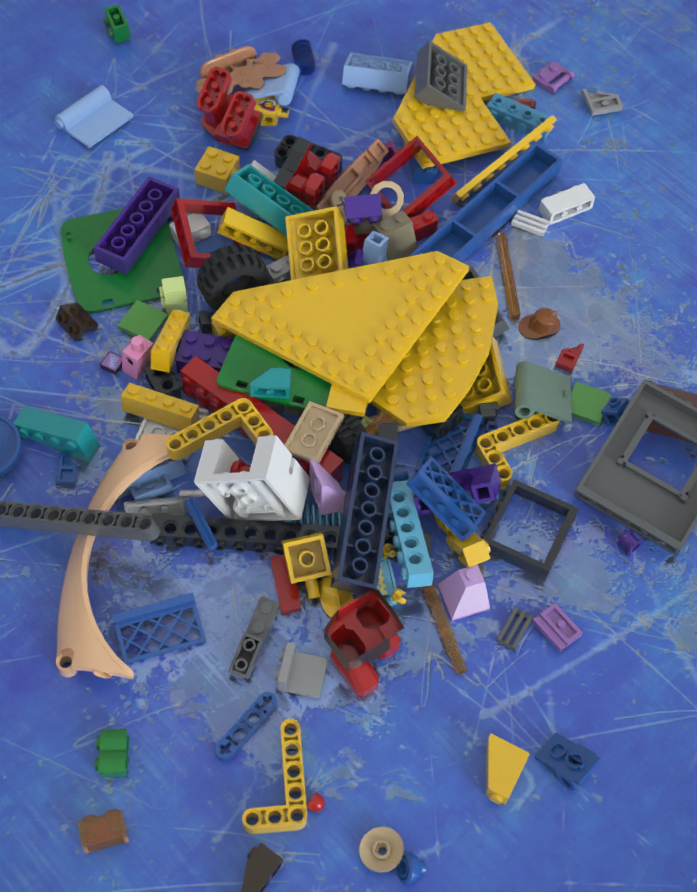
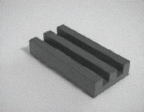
(522, 615)

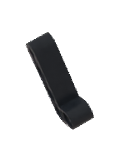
(287, 144)

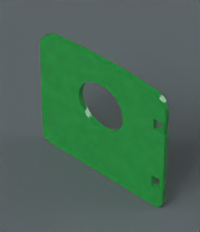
(141, 282)
(248, 361)

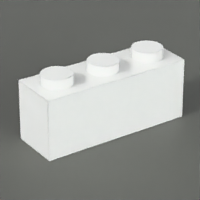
(566, 203)

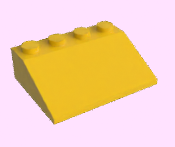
(316, 242)
(490, 383)

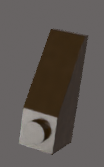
(260, 868)

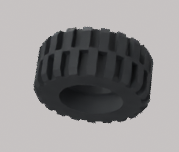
(226, 265)

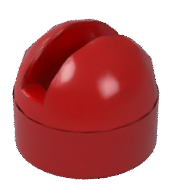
(316, 803)

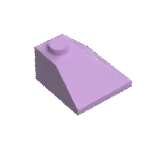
(325, 490)
(464, 593)

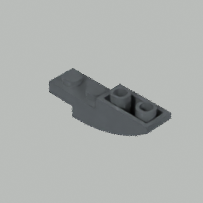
(255, 638)

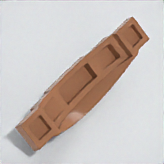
(353, 178)

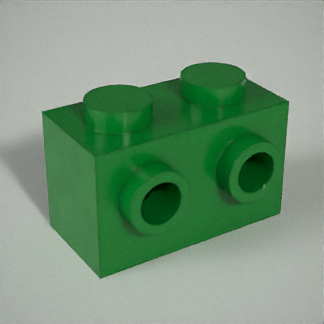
(116, 23)

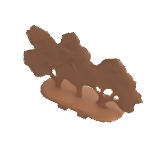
(242, 67)

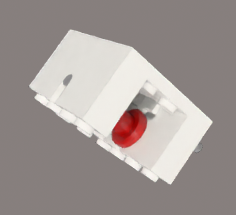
(265, 491)

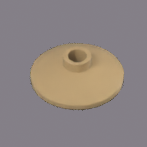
(379, 839)

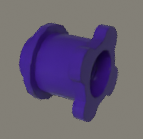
(629, 541)

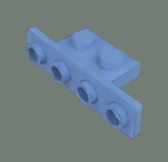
(155, 481)

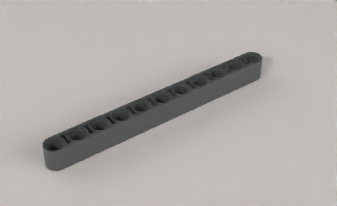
(78, 521)

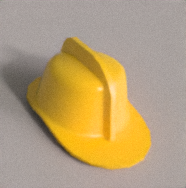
(332, 598)

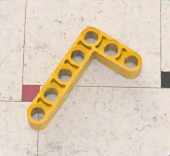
(219, 428)
(512, 440)
(291, 784)

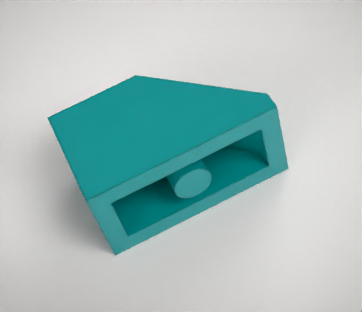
(272, 384)

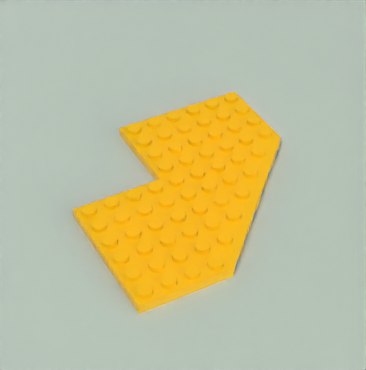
(465, 134)

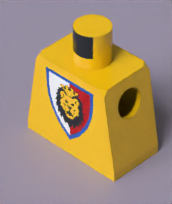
(271, 109)

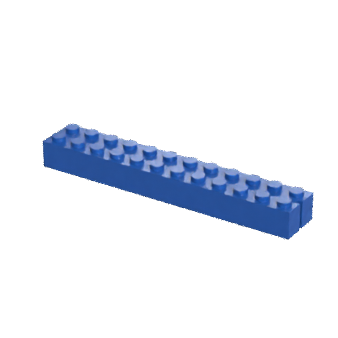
(494, 204)

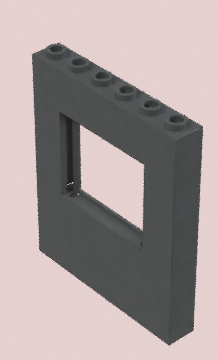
(633, 494)

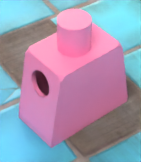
(137, 356)

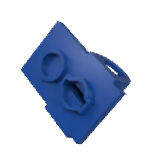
(561, 756)

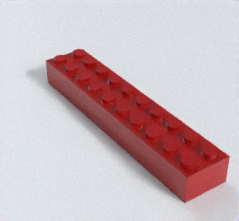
(201, 384)

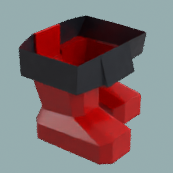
(306, 174)

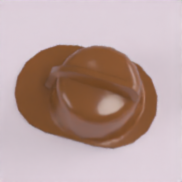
(539, 324)

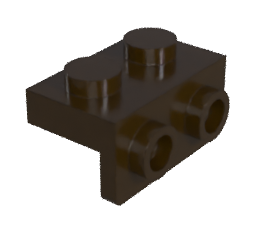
(75, 320)

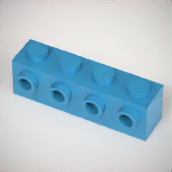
(516, 115)

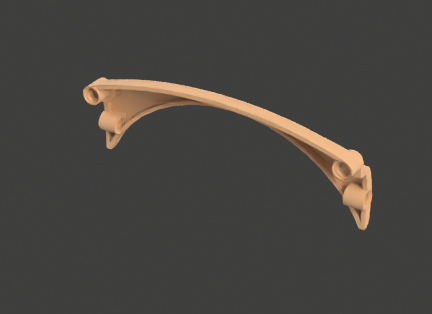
(77, 632)

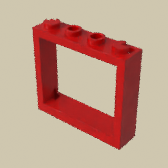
(400, 158)
(179, 213)

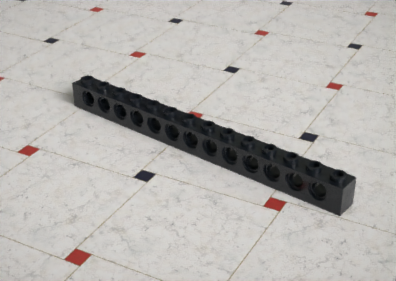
(244, 528)

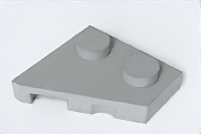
(601, 102)

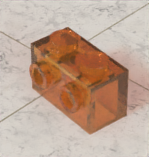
(103, 831)

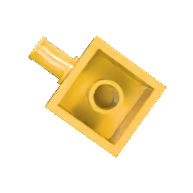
(216, 169)
(307, 561)

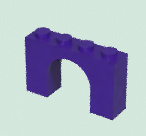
(481, 480)

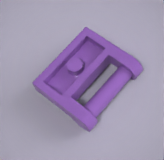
(549, 74)

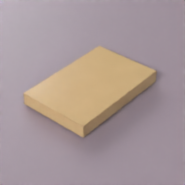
(314, 432)

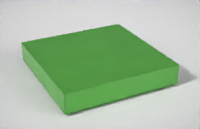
(143, 320)
(588, 403)

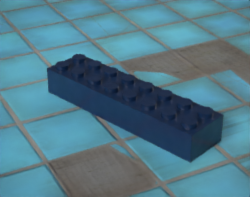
(365, 514)

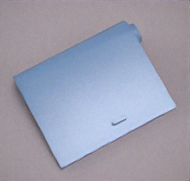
(280, 86)
(92, 117)

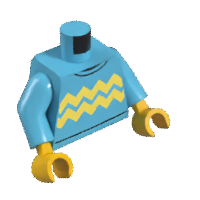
(386, 579)

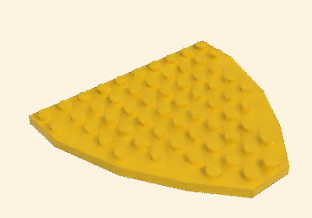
(444, 358)

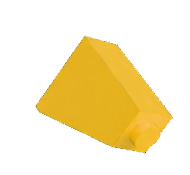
(503, 768)

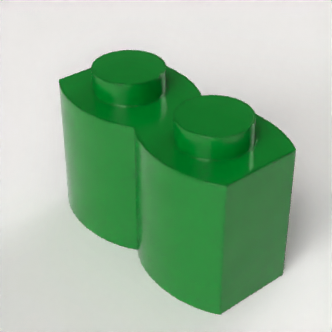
(113, 753)

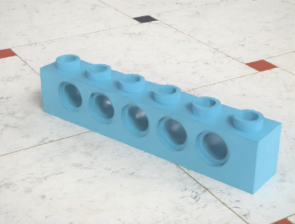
(409, 537)

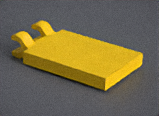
(345, 402)

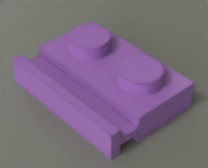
(557, 627)

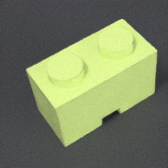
(174, 294)

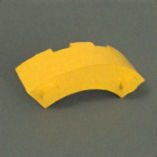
(471, 550)

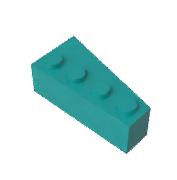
(58, 432)

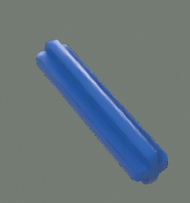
(201, 524)

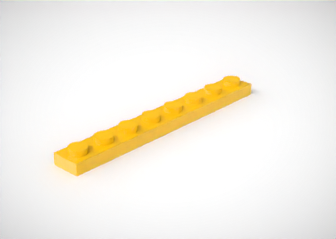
(499, 164)

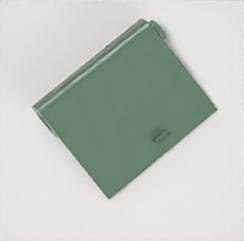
(542, 392)

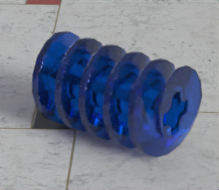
(303, 56)

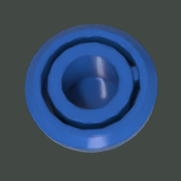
(410, 868)

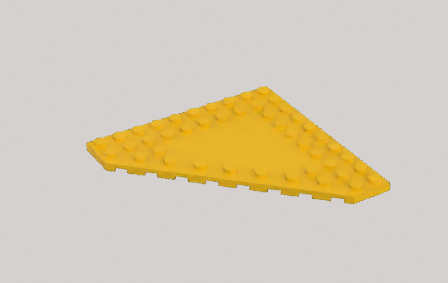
(346, 322)

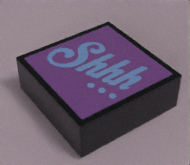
(112, 363)

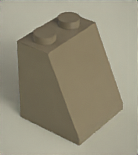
(400, 234)

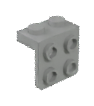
(300, 672)

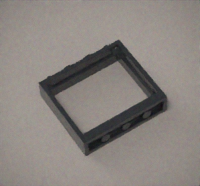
(514, 557)

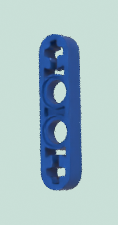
(249, 728)

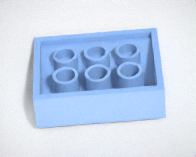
(377, 73)

